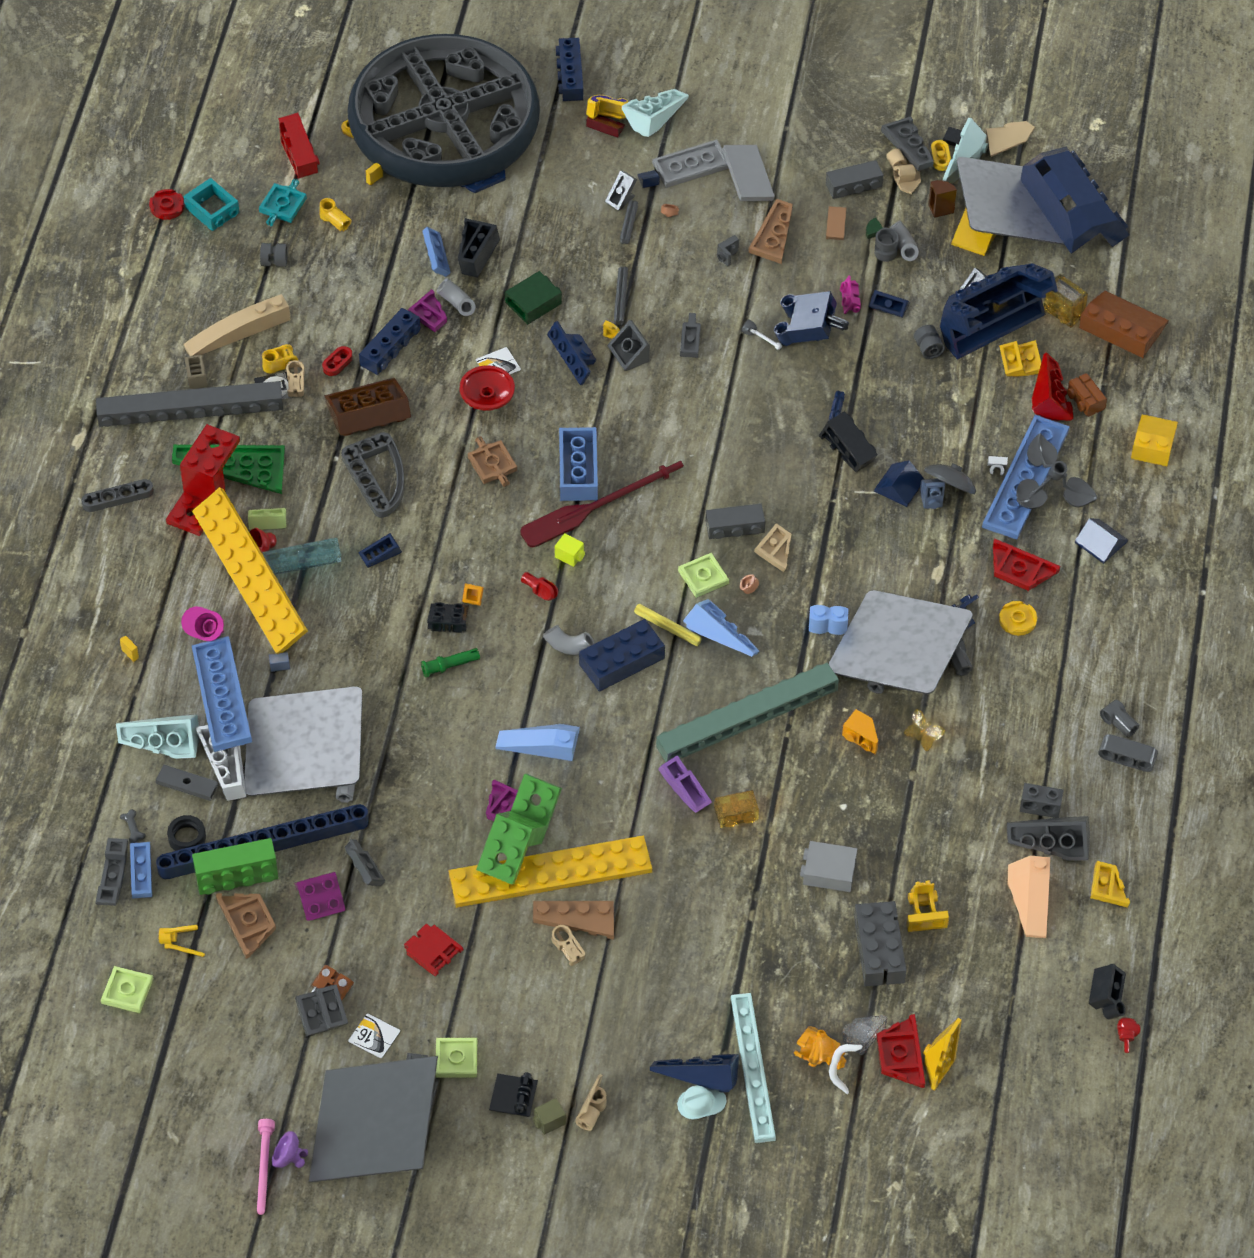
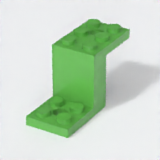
(519, 829)

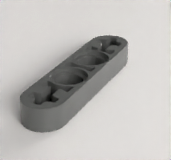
(118, 498)

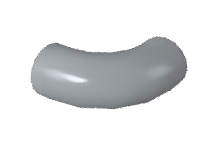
(906, 243)
(456, 297)
(565, 643)

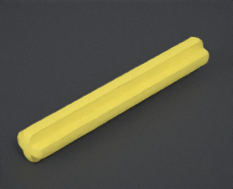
(668, 625)

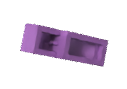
(685, 784)

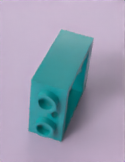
(203, 192)

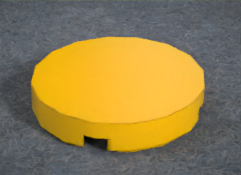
(1017, 618)

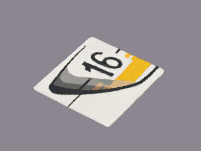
(501, 359)
(374, 1035)

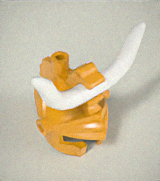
(819, 1048)

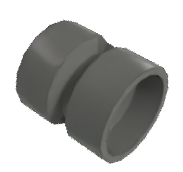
(886, 244)
(280, 254)
(929, 341)

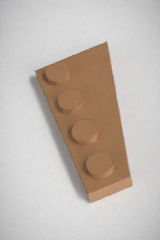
(773, 232)
(586, 916)

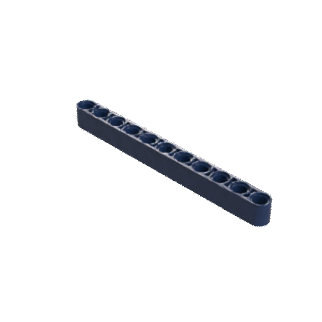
(290, 830)

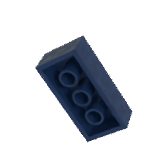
(621, 655)

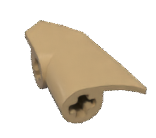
(1008, 136)
(904, 172)
(592, 1106)

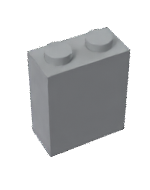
(829, 866)

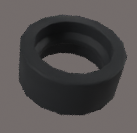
(183, 822)

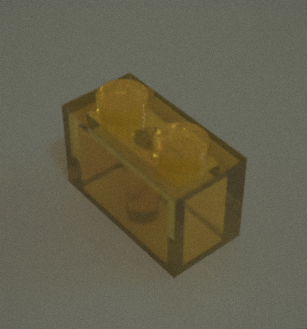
(736, 809)

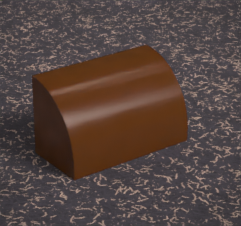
(942, 198)

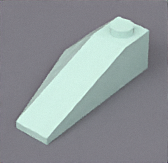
(653, 112)
(971, 146)
(168, 735)

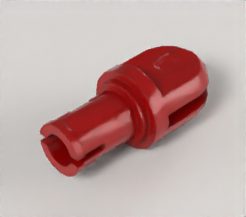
(541, 586)

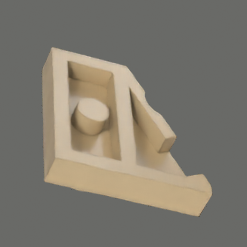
(775, 547)

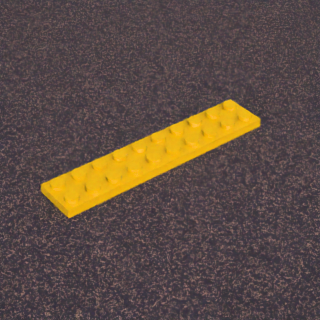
(250, 571)
(554, 871)

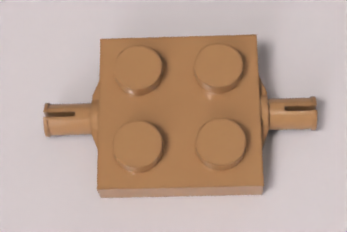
(492, 461)

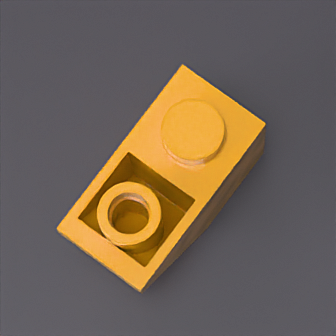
(861, 730)

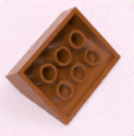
(1122, 323)

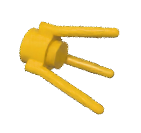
(169, 935)

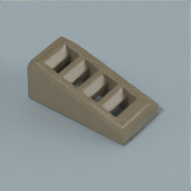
(196, 373)

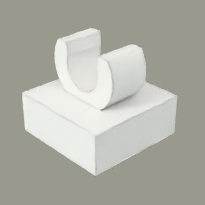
(999, 462)

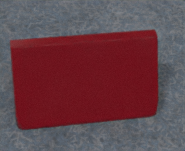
(605, 125)

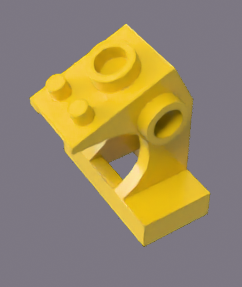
(923, 895)

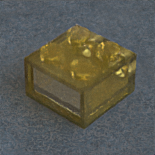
(1067, 302)

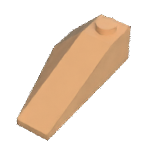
(1030, 892)

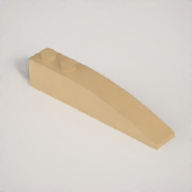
(240, 325)

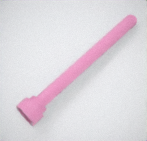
(265, 1127)

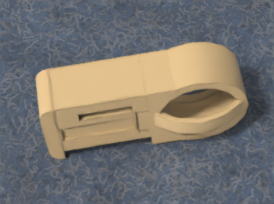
(295, 380)
(570, 947)

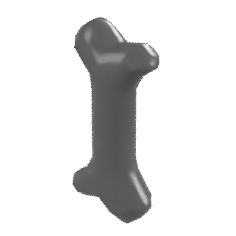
(130, 819)

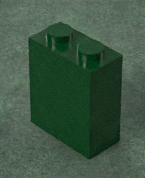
(533, 297)

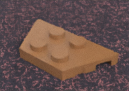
(247, 919)

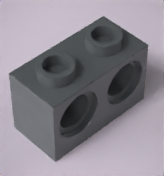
(1041, 800)

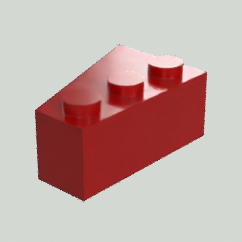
(297, 146)

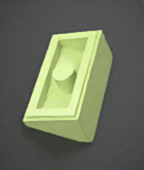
(267, 518)

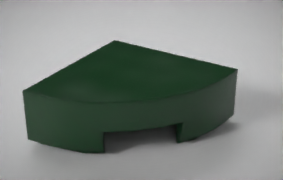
(872, 228)

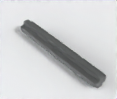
(620, 296)

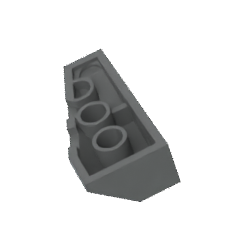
(1054, 836)

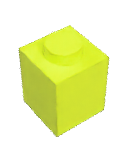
(569, 550)

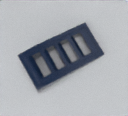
(387, 554)

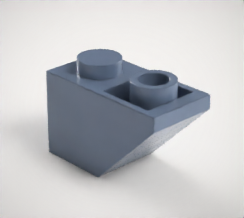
(932, 493)

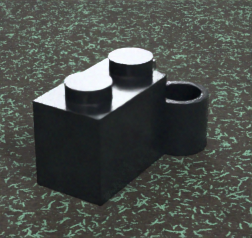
(1108, 991)

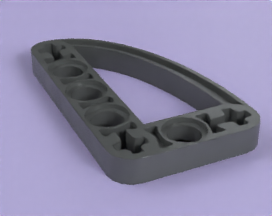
(358, 460)

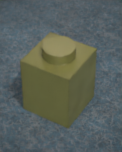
(549, 1116)

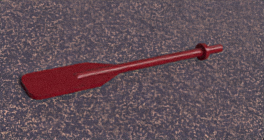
(572, 516)

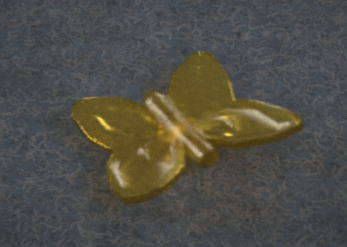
(922, 731)

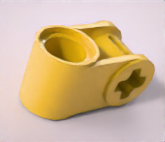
(277, 358)

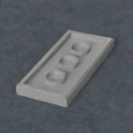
(690, 163)
(748, 173)

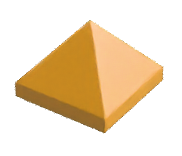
(472, 594)

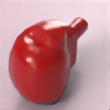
(1127, 1030)

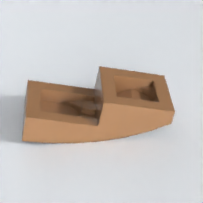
(836, 223)

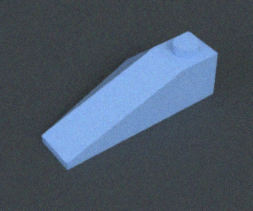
(710, 622)
(547, 741)

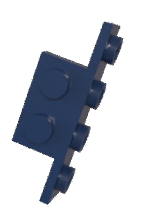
(573, 351)

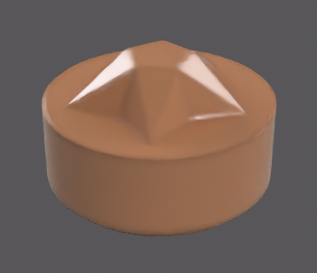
(669, 210)
(749, 584)

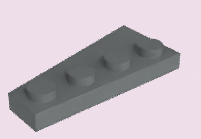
(906, 138)

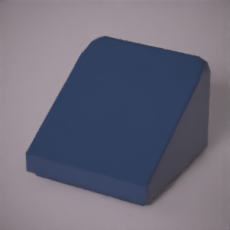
(649, 179)

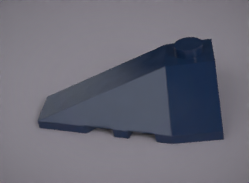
(714, 1073)

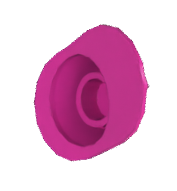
(202, 623)

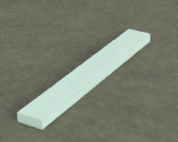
(753, 1068)

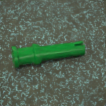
(441, 664)

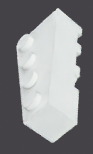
(226, 766)

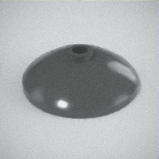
(952, 476)

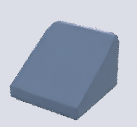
(279, 661)

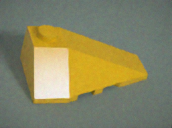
(942, 1054)

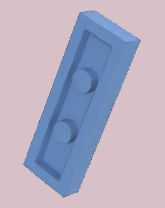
(436, 251)
(141, 870)

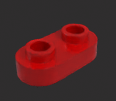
(335, 362)

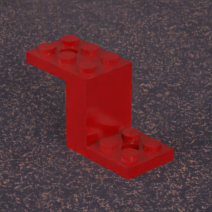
(201, 475)

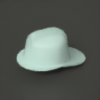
(701, 1102)

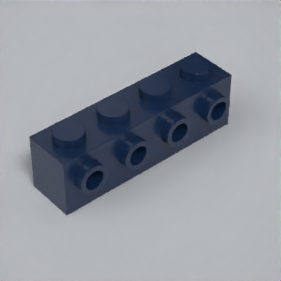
(570, 69)
(389, 341)

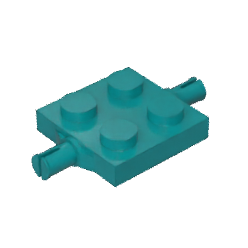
(282, 202)

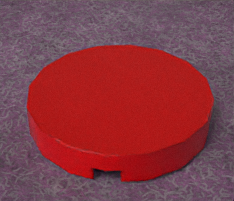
(166, 204)

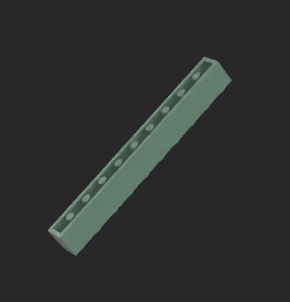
(747, 712)

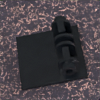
(447, 614)
(514, 1094)

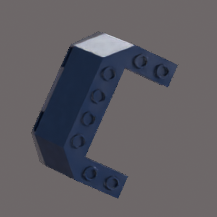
(1062, 173)
(995, 307)

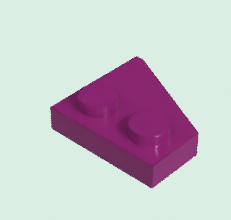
(500, 799)

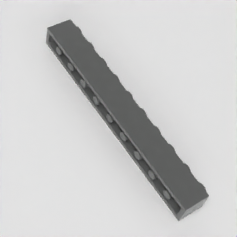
(189, 404)

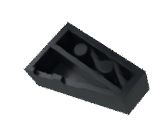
(477, 246)
(849, 441)

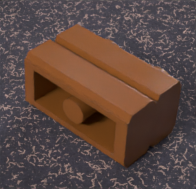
(1086, 395)

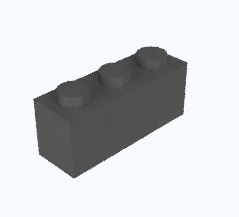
(854, 179)
(735, 521)

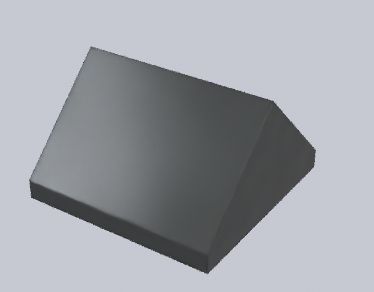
(630, 347)

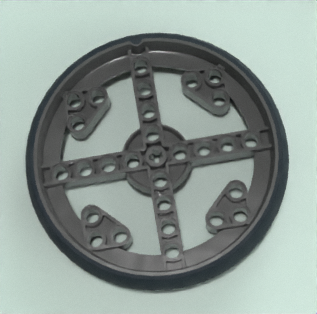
(443, 110)

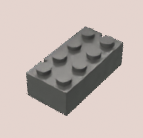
(879, 943)

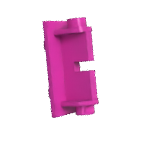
(849, 290)

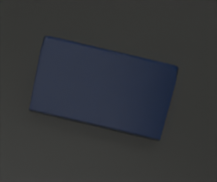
(889, 303)

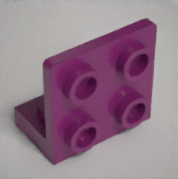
(320, 896)

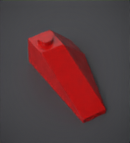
(1049, 393)

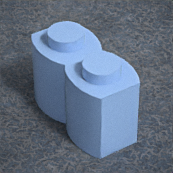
(826, 619)

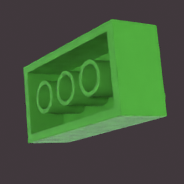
(235, 866)

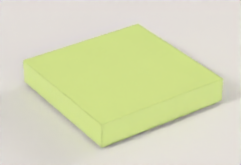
(703, 575)
(127, 989)
(456, 1057)

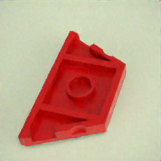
(1020, 566)
(901, 1052)

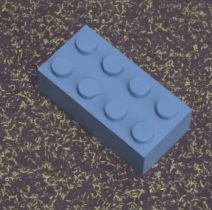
(578, 464)

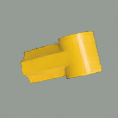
(330, 213)

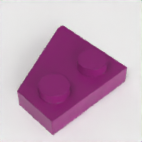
(429, 311)

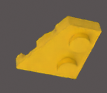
(1108, 885)

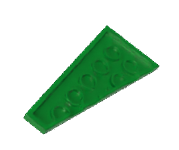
(249, 464)

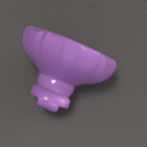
(288, 1151)

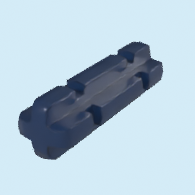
(837, 404)

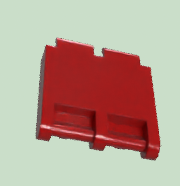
(432, 948)

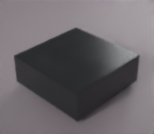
(952, 136)

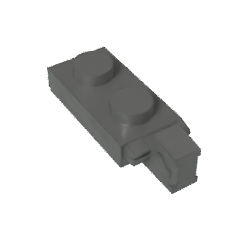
(690, 337)
(364, 863)

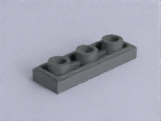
(187, 782)

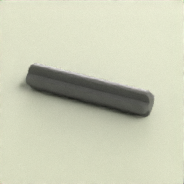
(628, 222)

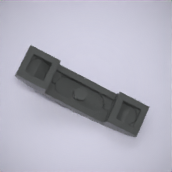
(113, 872)

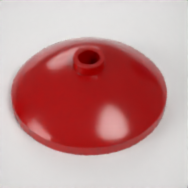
(487, 387)

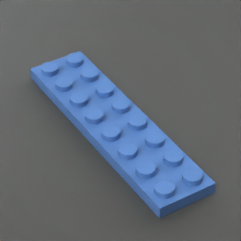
(1005, 513)
(221, 694)

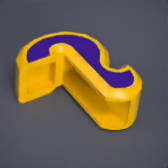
(605, 106)

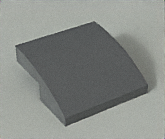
(321, 1010)

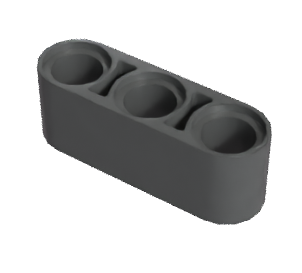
(1128, 753)

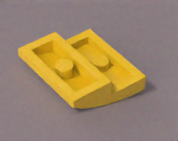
(1020, 359)

